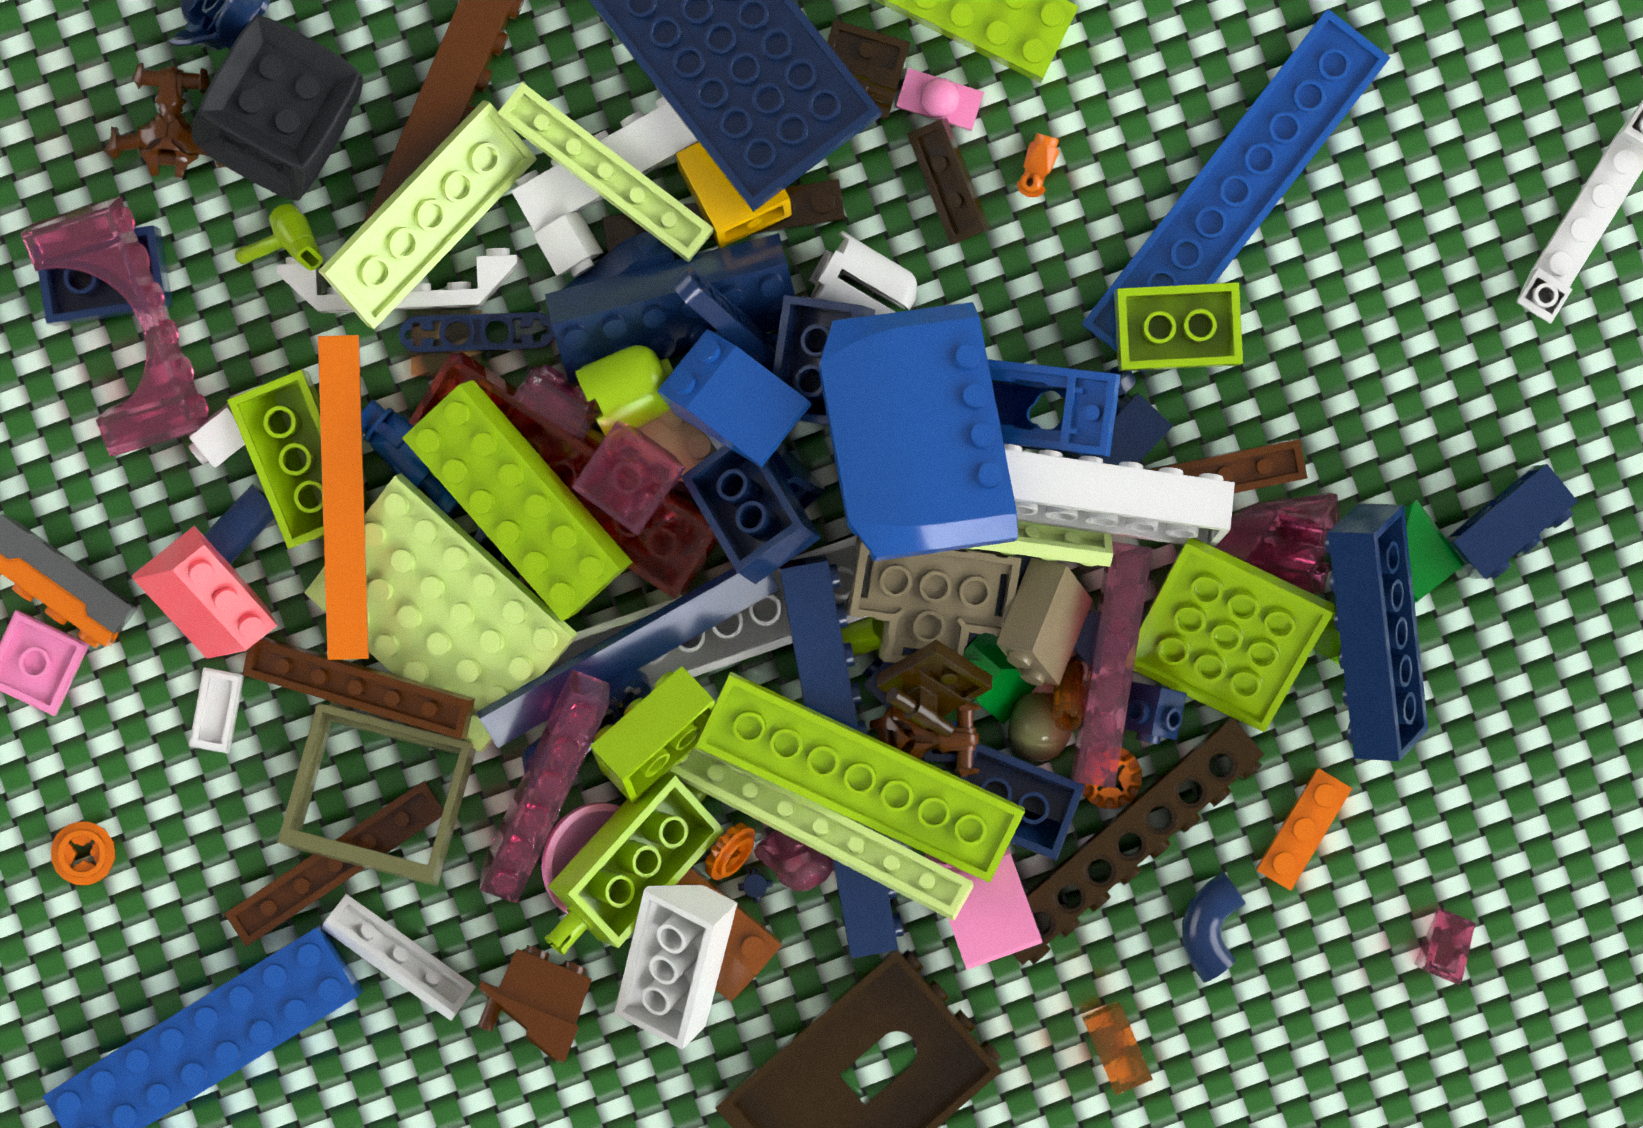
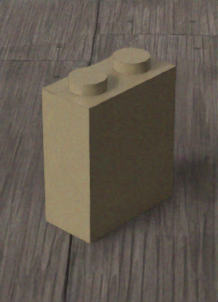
(1044, 622)

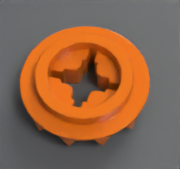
(1130, 779)
(730, 851)
(64, 854)

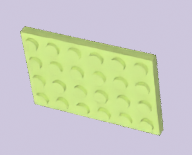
(448, 607)

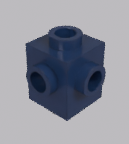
(1154, 712)

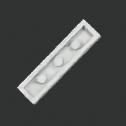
(398, 957)

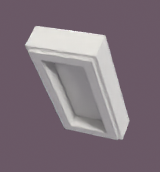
(216, 710)

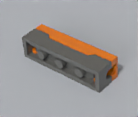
(61, 585)

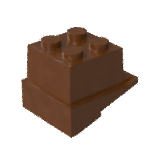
(540, 999)

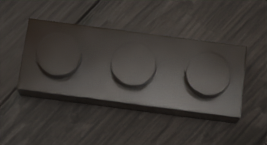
(948, 181)

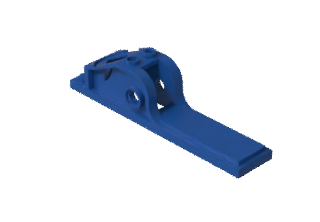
(1087, 412)

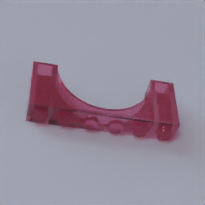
(104, 244)

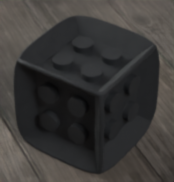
(276, 107)

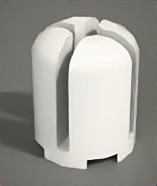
(866, 269)

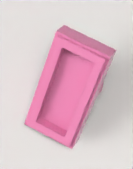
(939, 99)

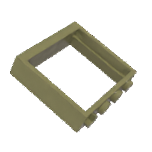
(306, 777)

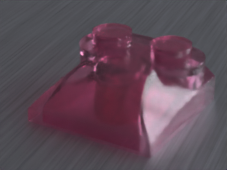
(558, 401)
(629, 476)

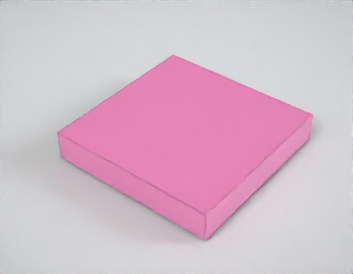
(38, 662)

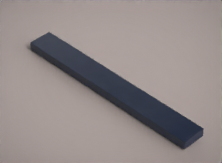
(626, 650)

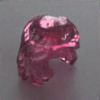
(793, 862)

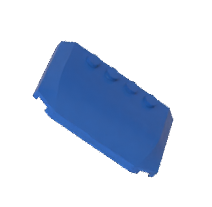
(917, 432)

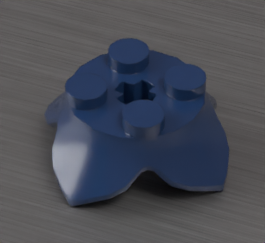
(216, 22)

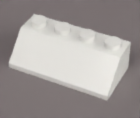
(675, 960)

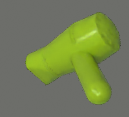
(290, 232)

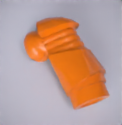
(1038, 163)

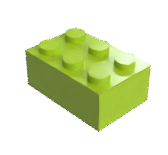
(1178, 327)
(653, 734)

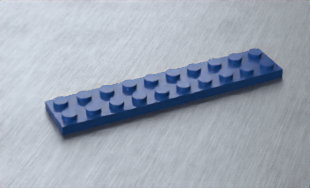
(1251, 166)

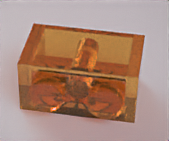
(1117, 1047)

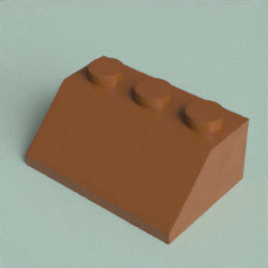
(748, 944)

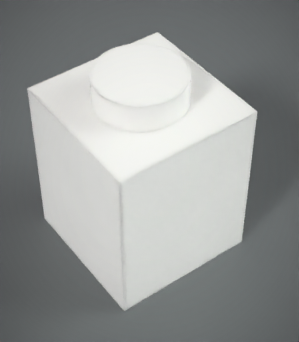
(568, 244)
(217, 438)

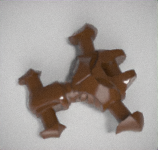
(168, 135)
(913, 740)

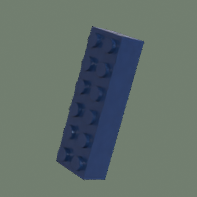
(648, 311)
(1377, 631)

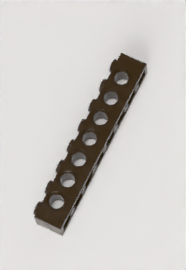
(1043, 897)

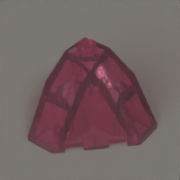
(1286, 538)

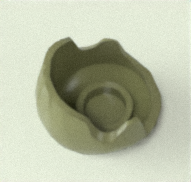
(1033, 730)

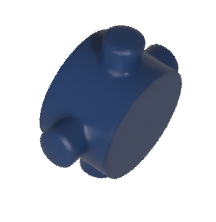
(755, 885)

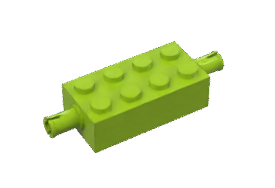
(636, 848)

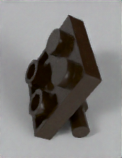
(872, 59)
(933, 685)

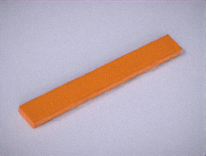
(343, 497)

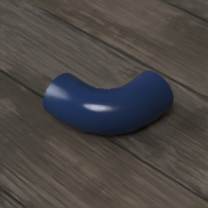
(1203, 927)

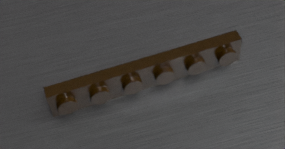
(809, 206)

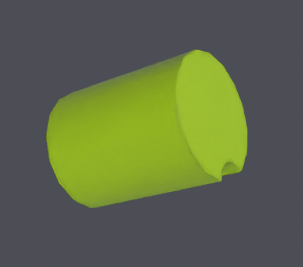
(863, 634)

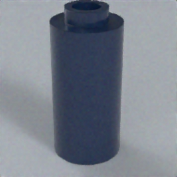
(241, 524)

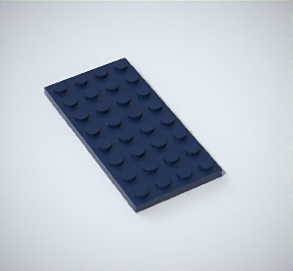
(746, 84)

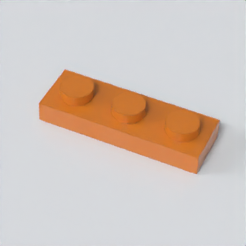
(1303, 829)

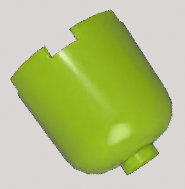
(626, 386)

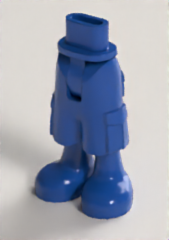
(384, 433)

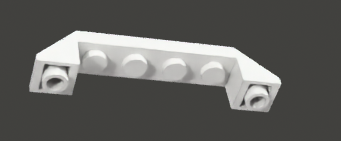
(1585, 221)
(491, 274)

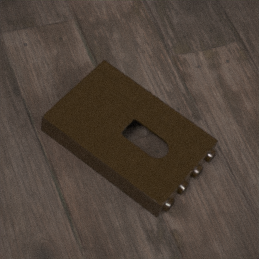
(803, 1080)

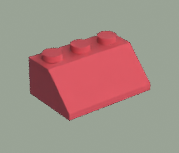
(205, 596)

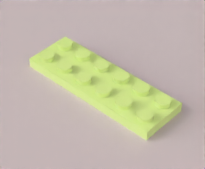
(427, 215)

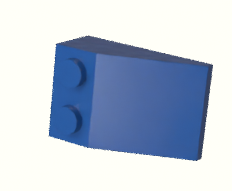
(733, 398)

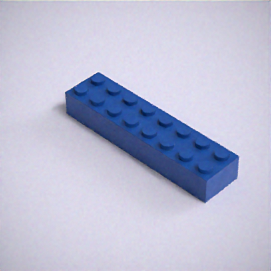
(209, 1038)

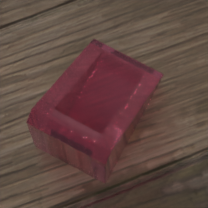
(1446, 946)

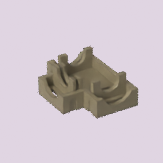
(933, 597)

